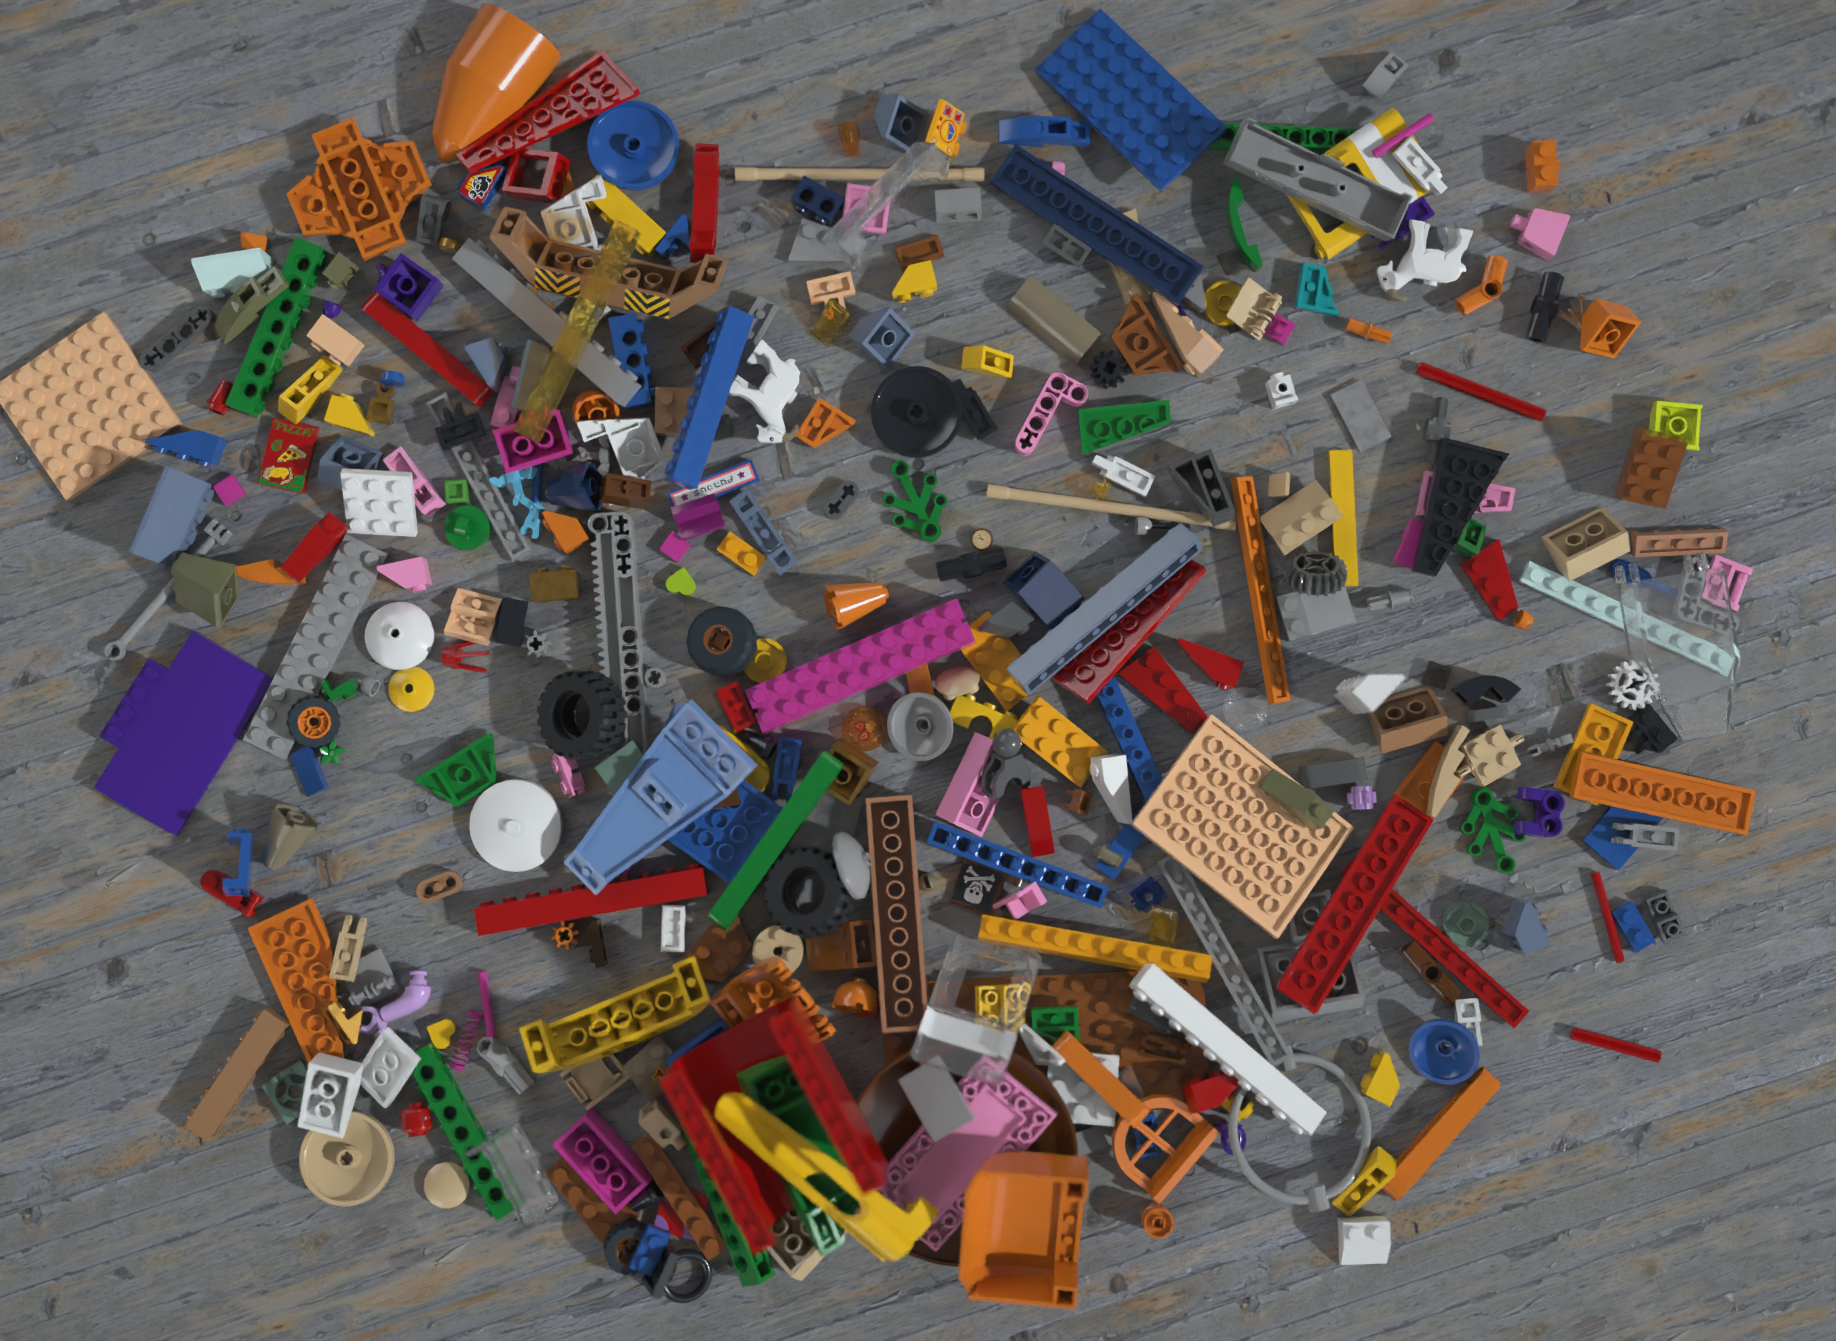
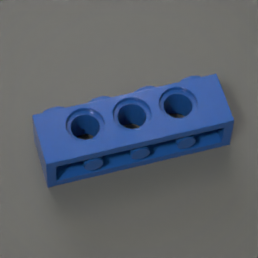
(620, 328)

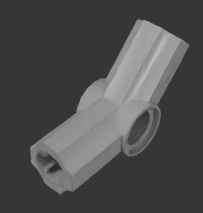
(505, 1063)

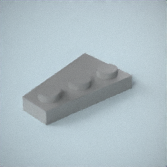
(809, 244)

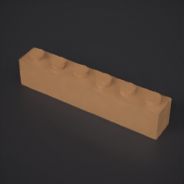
(237, 1074)

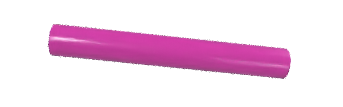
(1403, 135)
(486, 1004)

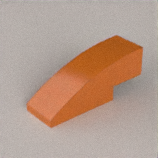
(267, 573)

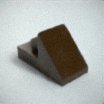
(594, 937)

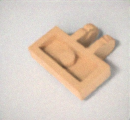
(832, 286)

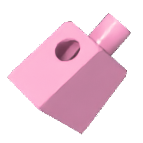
(1541, 231)

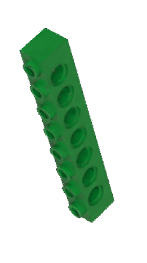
(265, 335)
(449, 1126)
(750, 1268)

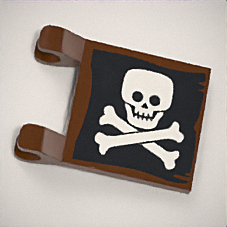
(981, 887)

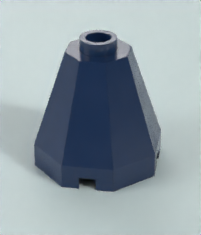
(576, 488)

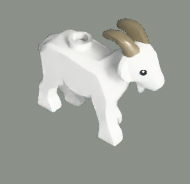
(1424, 263)
(772, 393)

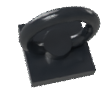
(664, 1272)

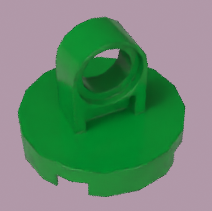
(467, 527)

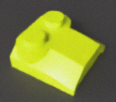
(1677, 419)

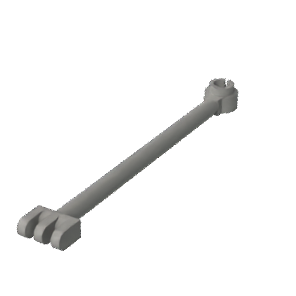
(214, 536)

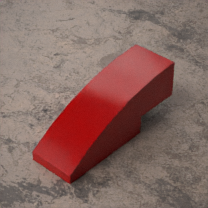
(1037, 821)

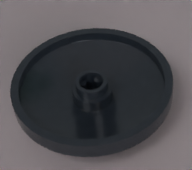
(916, 412)

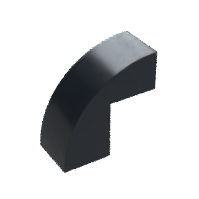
(1473, 688)

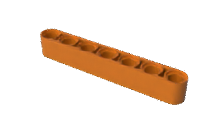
(1441, 1131)

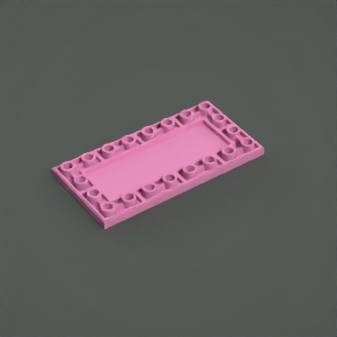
(1005, 1121)

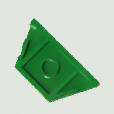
(464, 773)

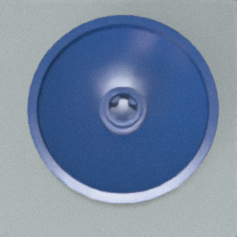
(633, 146)

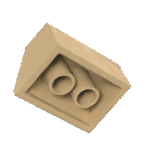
(1300, 517)
(1586, 543)

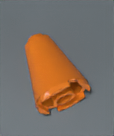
(853, 601)

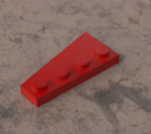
(1160, 684)

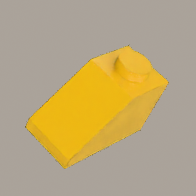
(987, 361)
(347, 415)

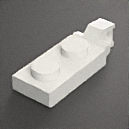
(1420, 166)
(1124, 474)

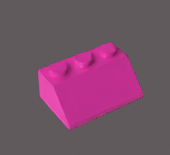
(521, 452)

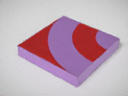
(669, 1220)

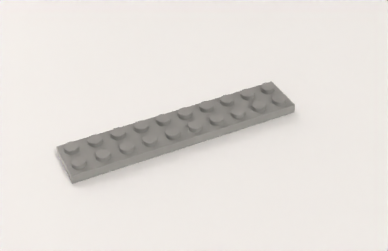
(316, 642)

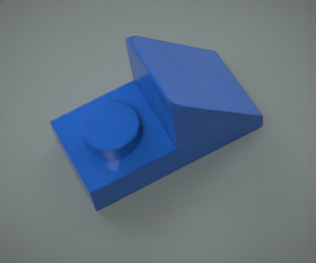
(677, 234)

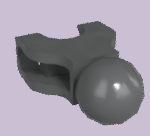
(1005, 765)

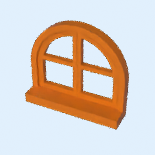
(1180, 1159)

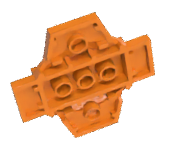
(359, 189)

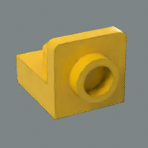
(1245, 1108)

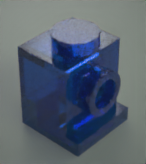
(1149, 886)

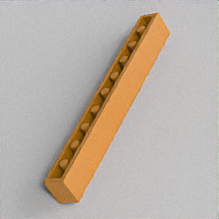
(1094, 948)

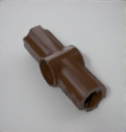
(1420, 962)

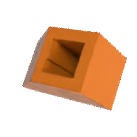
(568, 531)

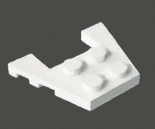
(569, 219)
(631, 441)

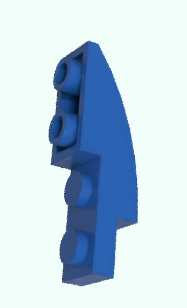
(1042, 130)

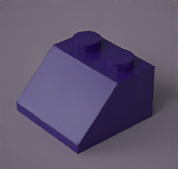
(409, 287)

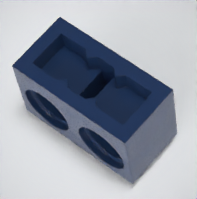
(821, 196)

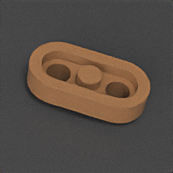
(439, 885)

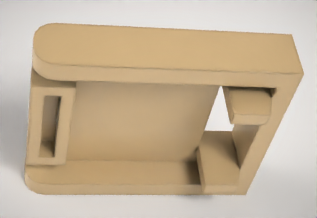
(594, 1080)

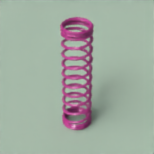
(460, 1066)

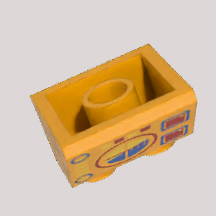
(946, 128)

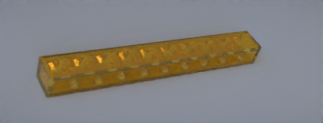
(577, 331)

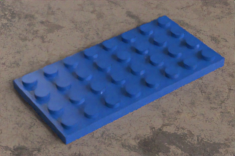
(1131, 100)

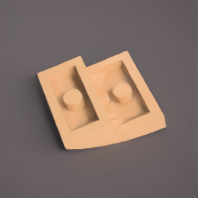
(473, 617)

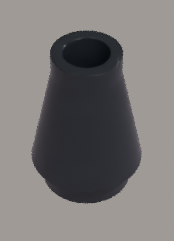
(759, 744)
(647, 1197)

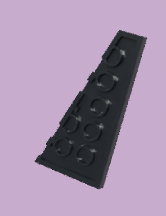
(1455, 492)

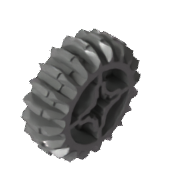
(1315, 573)

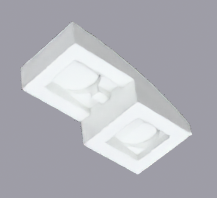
(1468, 1014)

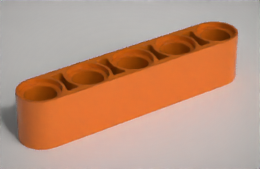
(1101, 1079)

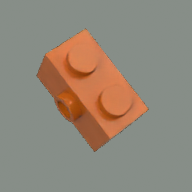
(1542, 166)

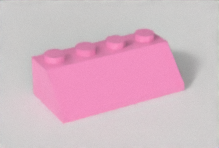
(965, 800)

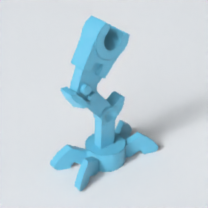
(533, 518)

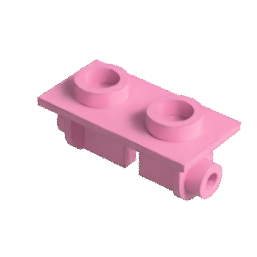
(569, 782)

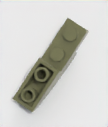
(245, 303)

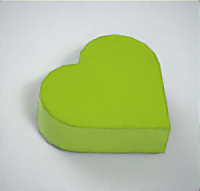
(681, 582)

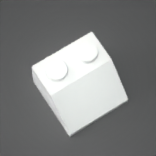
(1363, 1240)

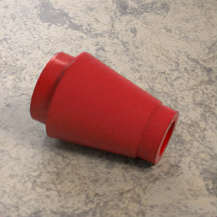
(217, 400)

